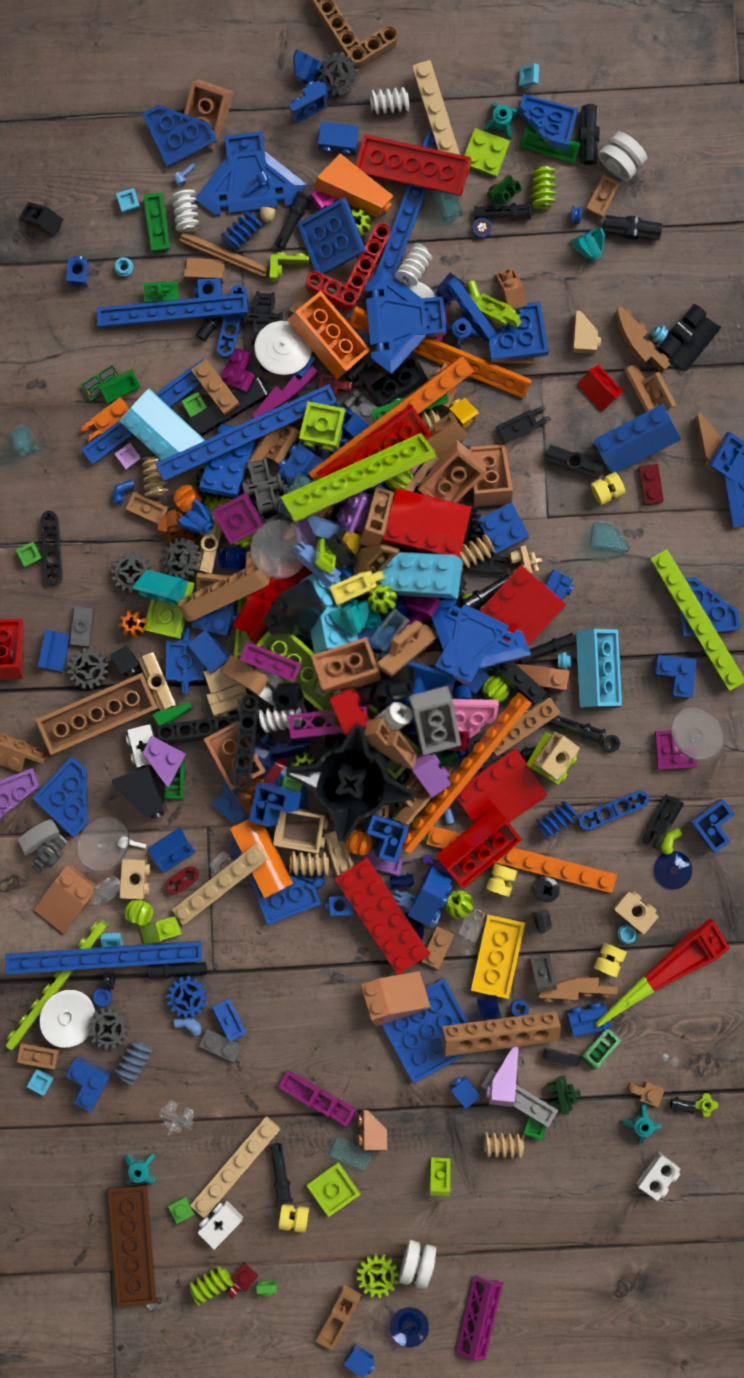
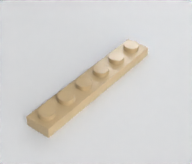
(435, 107)
(220, 884)
(235, 1166)

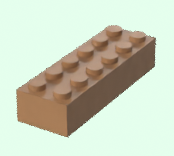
(97, 714)

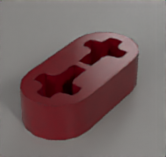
(275, 771)
(179, 876)

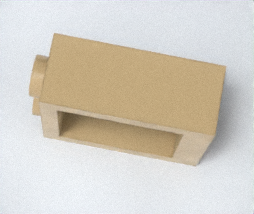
(300, 845)

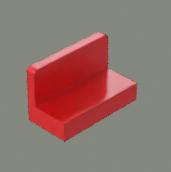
(599, 387)
(251, 617)

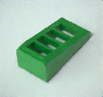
(171, 714)
(177, 795)
(605, 1053)

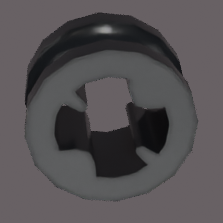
(608, 738)
(109, 980)

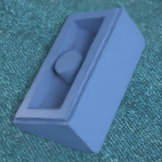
(323, 527)

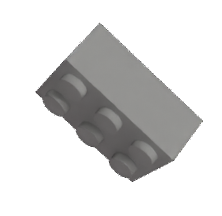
(435, 720)

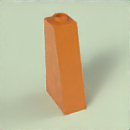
(347, 181)

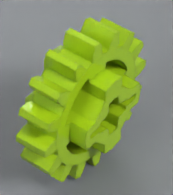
(373, 1282)

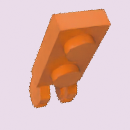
(105, 419)

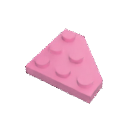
(474, 714)

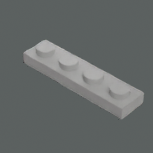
(528, 1103)

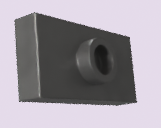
(82, 626)

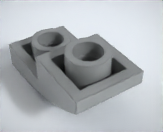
(33, 839)

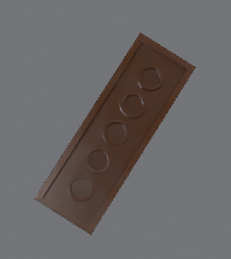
(132, 1245)

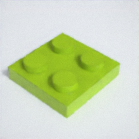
(486, 152)
(333, 1189)

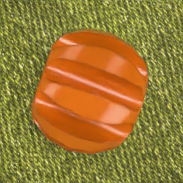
(185, 496)
(129, 618)
(359, 842)

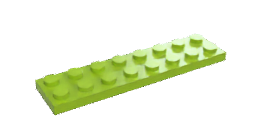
(358, 477)

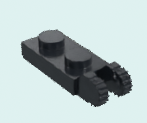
(521, 425)
(487, 565)
(662, 820)

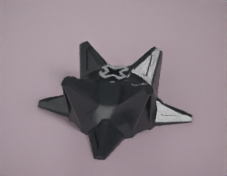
(350, 780)

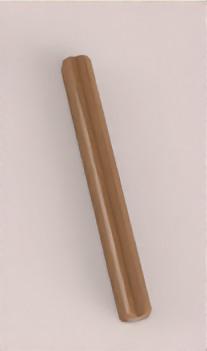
(224, 254)

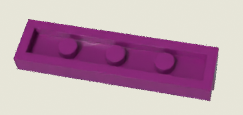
(316, 730)
(483, 1320)

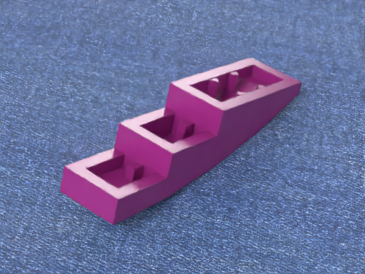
(279, 397)
(317, 1098)

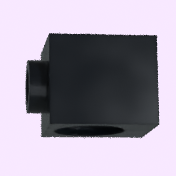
(125, 661)
(288, 696)

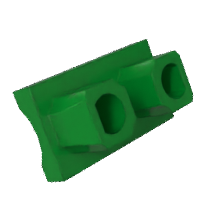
(161, 291)

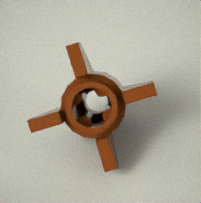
(170, 527)
(246, 797)

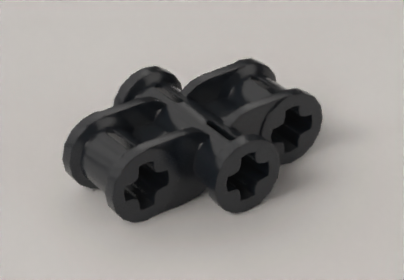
(262, 314)

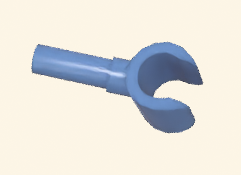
(179, 177)

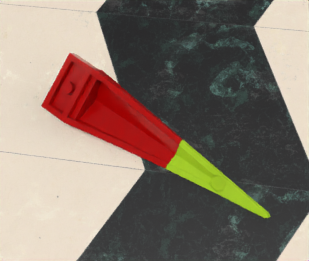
(691, 953)

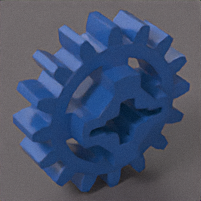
(190, 1005)

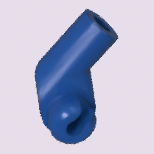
(118, 492)

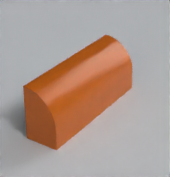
(272, 874)

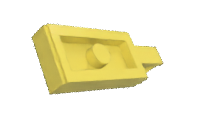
(355, 586)

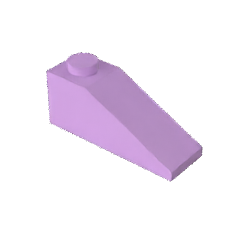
(503, 1086)

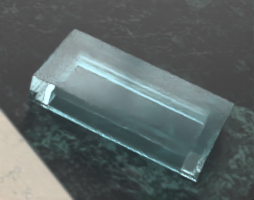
(350, 1153)

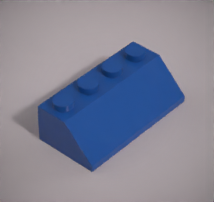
(637, 439)
(430, 677)

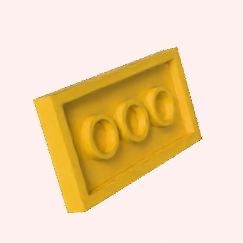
(497, 956)

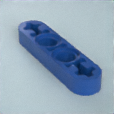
(471, 309)
(230, 321)
(614, 812)

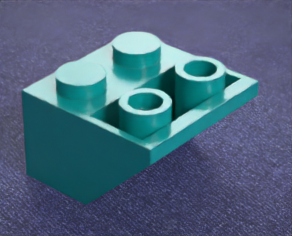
(161, 587)

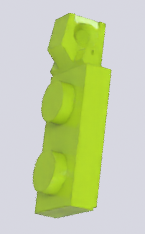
(497, 311)

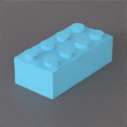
(423, 575)
(326, 632)

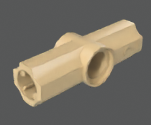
(209, 555)
(151, 670)

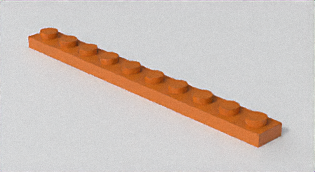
(447, 354)
(419, 399)
(465, 771)
(538, 863)

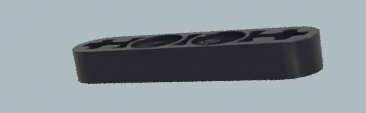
(49, 548)

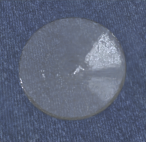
(274, 546)
(697, 733)
(103, 844)

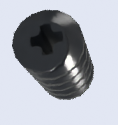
(553, 889)

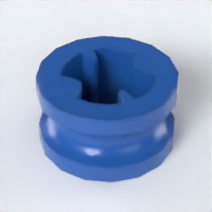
(576, 215)
(522, 1002)

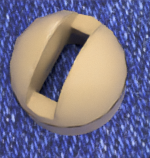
(267, 214)

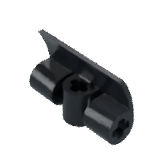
(689, 337)
(388, 688)

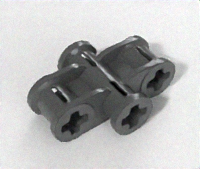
(263, 486)

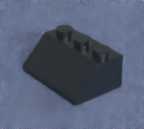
(387, 387)

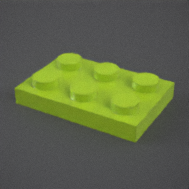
(166, 618)

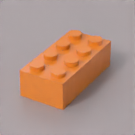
(328, 334)

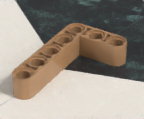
(345, 32)
(224, 591)

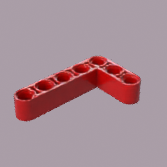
(358, 273)

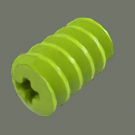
(542, 186)
(210, 1285)

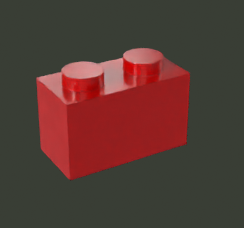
(347, 709)

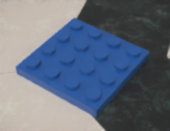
(419, 1035)

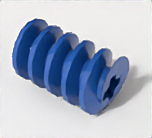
(241, 230)
(556, 820)

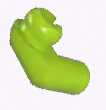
(473, 290)
(667, 845)

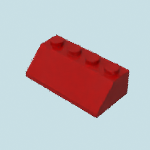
(479, 847)

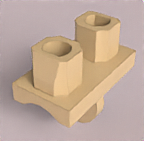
(521, 555)

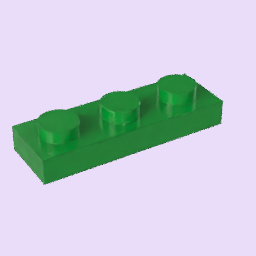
(532, 141)
(157, 222)

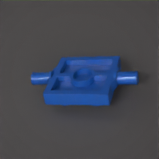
(218, 620)
(182, 662)

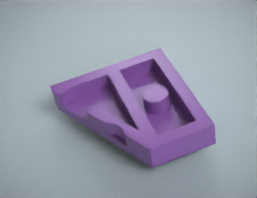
(163, 759)

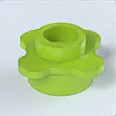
(700, 1104)

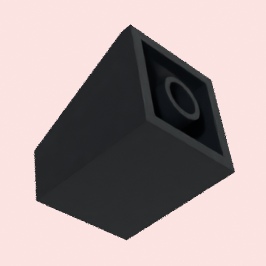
(295, 610)
(142, 791)

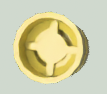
(602, 492)
(501, 879)
(608, 966)
(300, 1221)

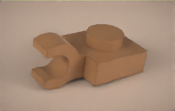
(648, 1093)

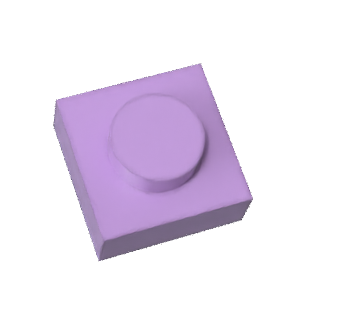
(128, 456)

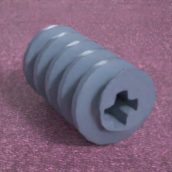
(133, 1062)

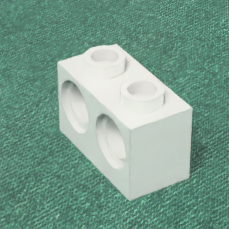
(653, 1173)

